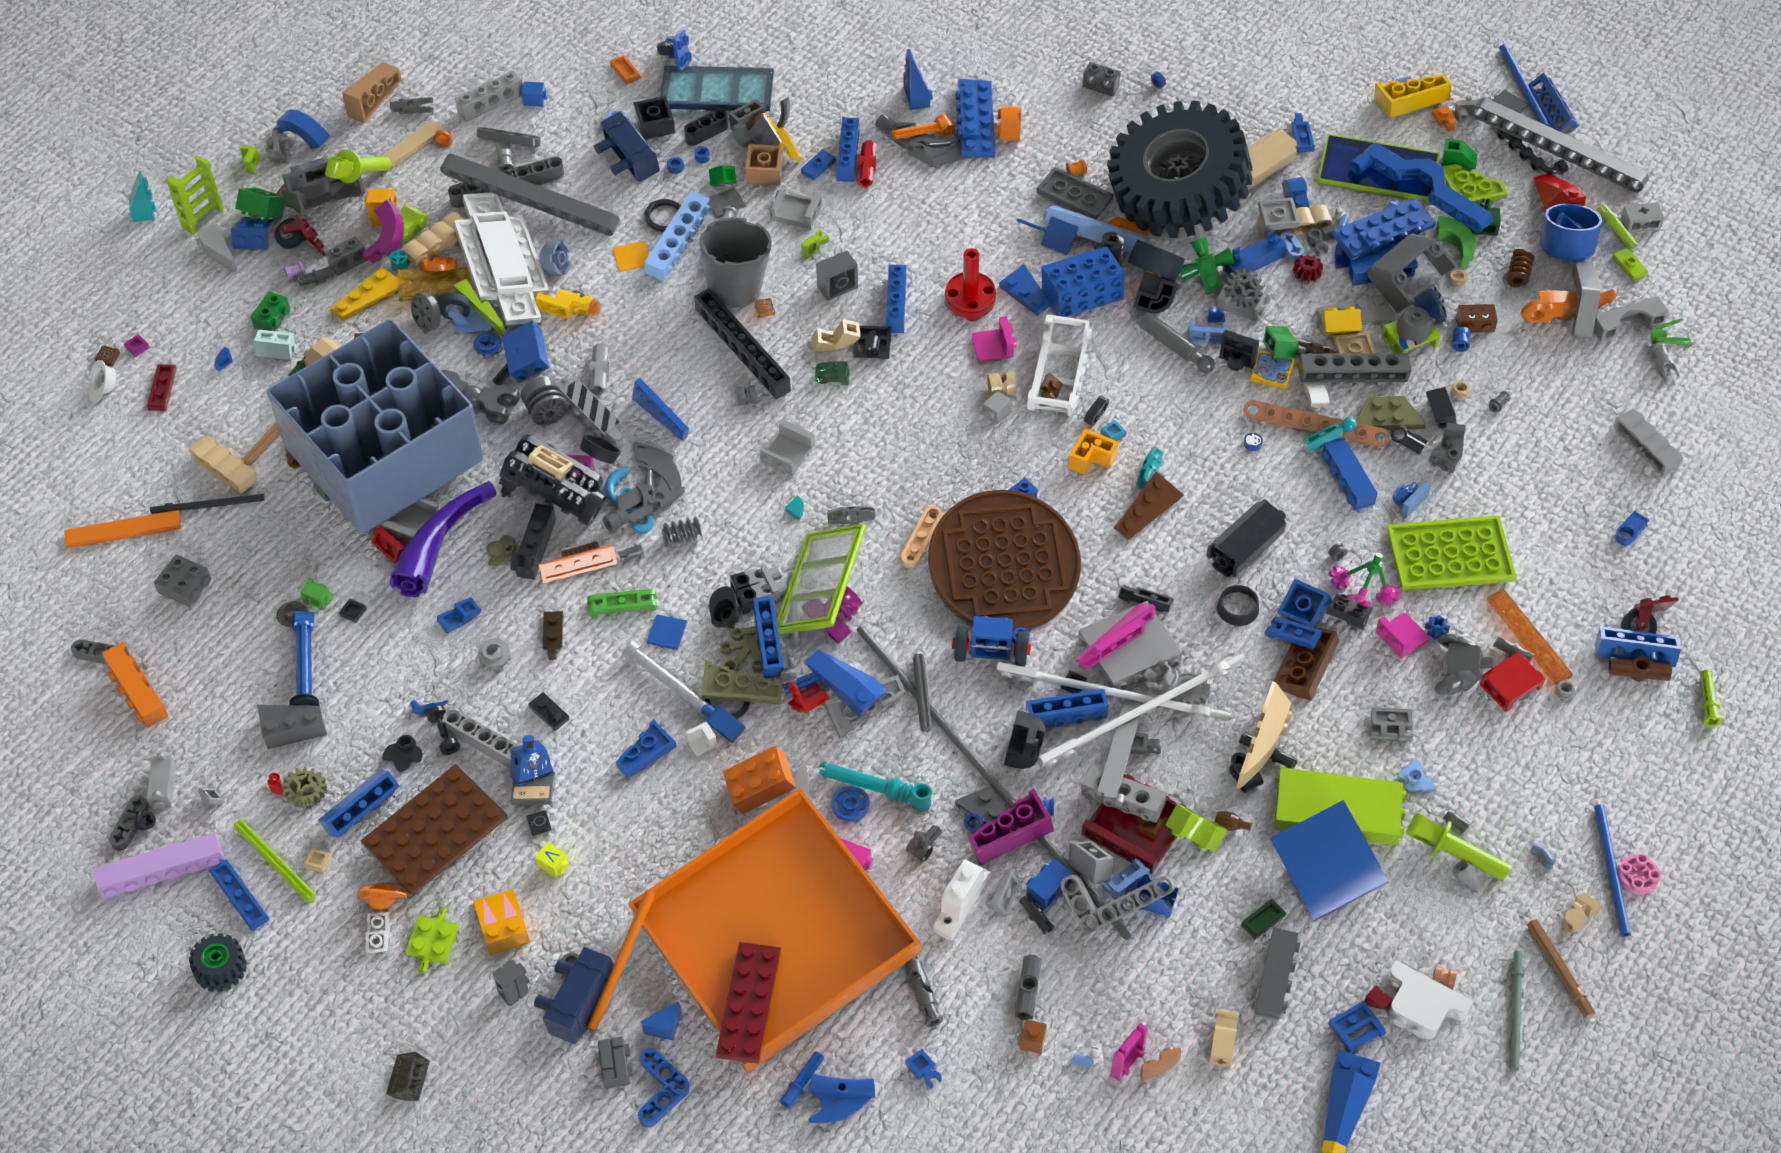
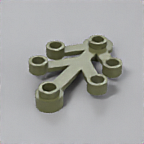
(747, 646)

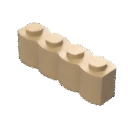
(1309, 218)
(433, 241)
(223, 464)

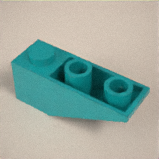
(140, 200)

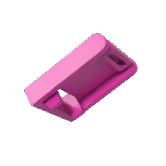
(1129, 1052)

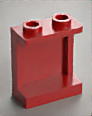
(1511, 680)

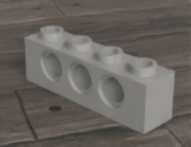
(489, 96)
(1134, 792)

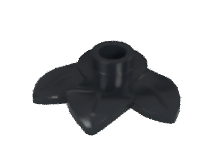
(403, 755)

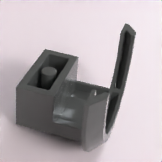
(744, 119)

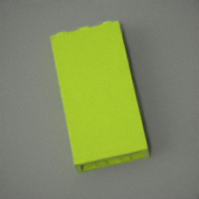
(1372, 802)

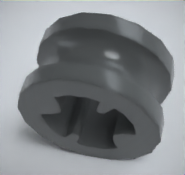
(1337, 552)

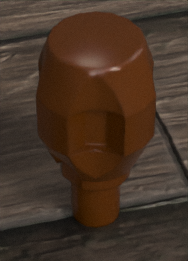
(1231, 821)

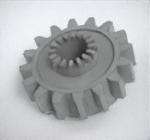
(1194, 695)

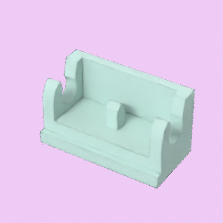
(274, 344)

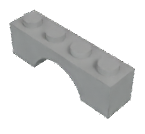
(1648, 312)

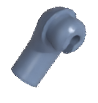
(1549, 859)

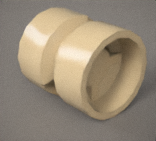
(1003, 383)

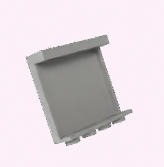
(1129, 662)

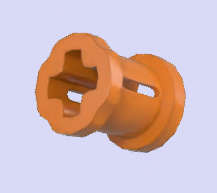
(1077, 167)

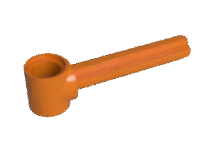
(941, 125)

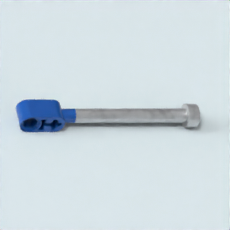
(717, 717)

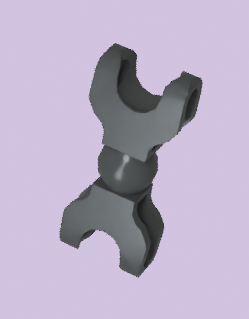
(488, 400)

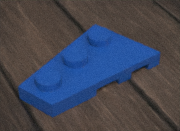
(1025, 290)
(649, 747)

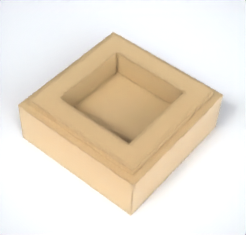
(317, 860)

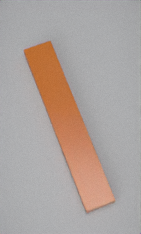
(122, 529)

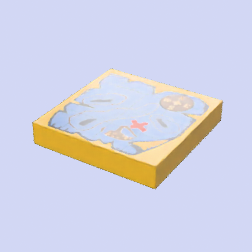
(1272, 370)

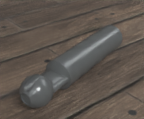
(1176, 342)

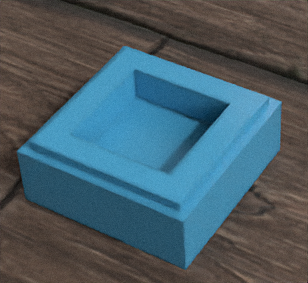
(1113, 431)

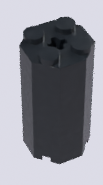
(1246, 538)

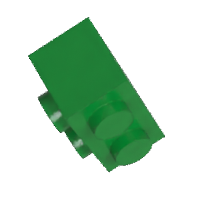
(270, 312)
(1280, 342)

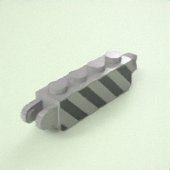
(591, 412)

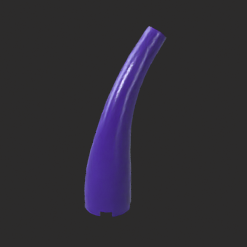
(418, 559)

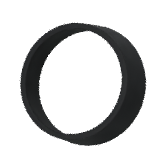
(599, 449)
(1238, 620)

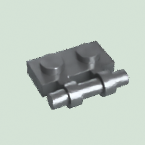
(1391, 719)

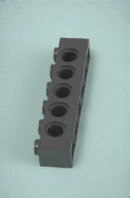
(1354, 367)

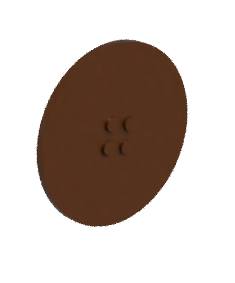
(1004, 559)

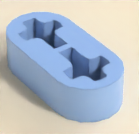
(1294, 245)

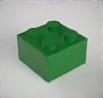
(260, 203)

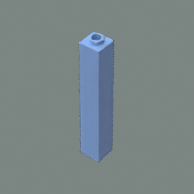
(1093, 228)

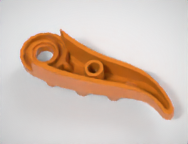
(1558, 304)

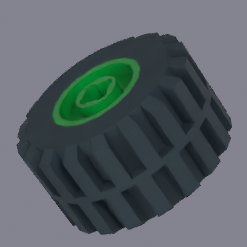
(217, 962)

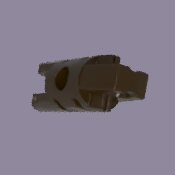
(1311, 346)

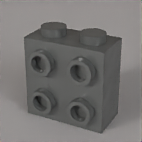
(182, 580)

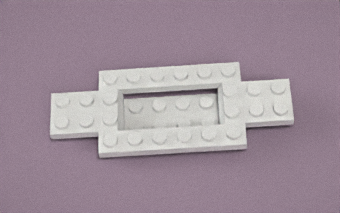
(510, 256)

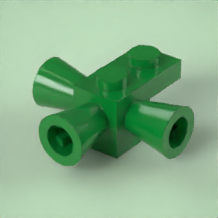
(1207, 265)

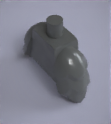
(1464, 664)

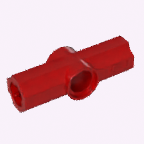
(867, 163)

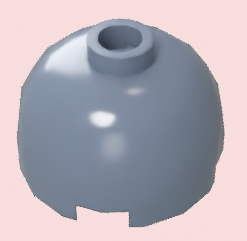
(554, 257)

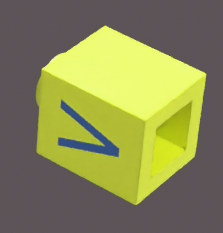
(552, 860)

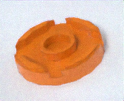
(440, 264)

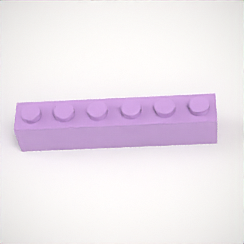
(158, 865)

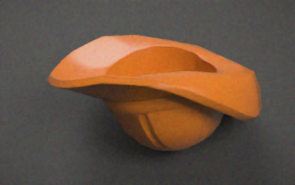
(382, 895)

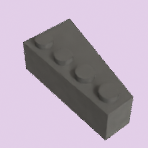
(1276, 973)

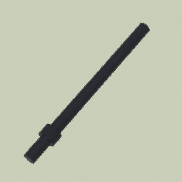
(207, 503)

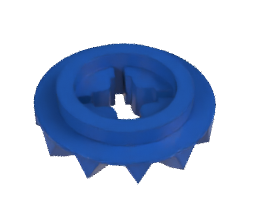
(483, 340)

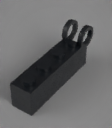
(534, 542)

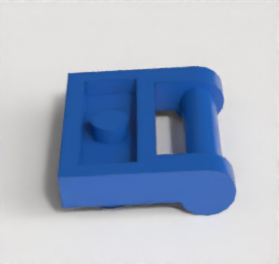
(1354, 1020)

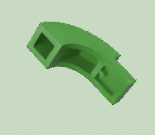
(1459, 235)

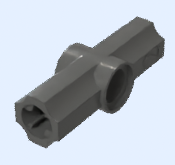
(1027, 997)

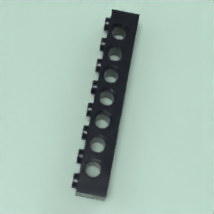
(742, 343)

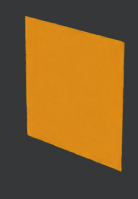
(631, 255)

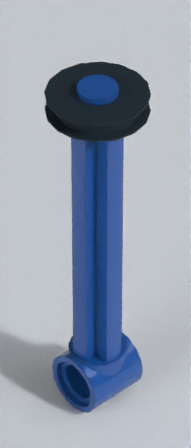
(303, 625)

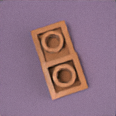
(1167, 1059)

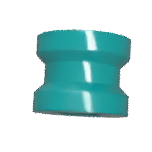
(398, 260)

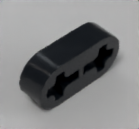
(1096, 410)

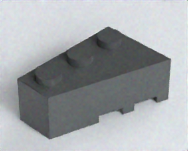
(290, 724)

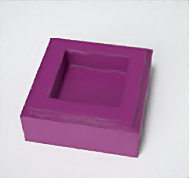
(136, 345)

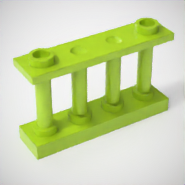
(181, 197)

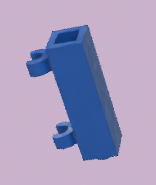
(1258, 254)

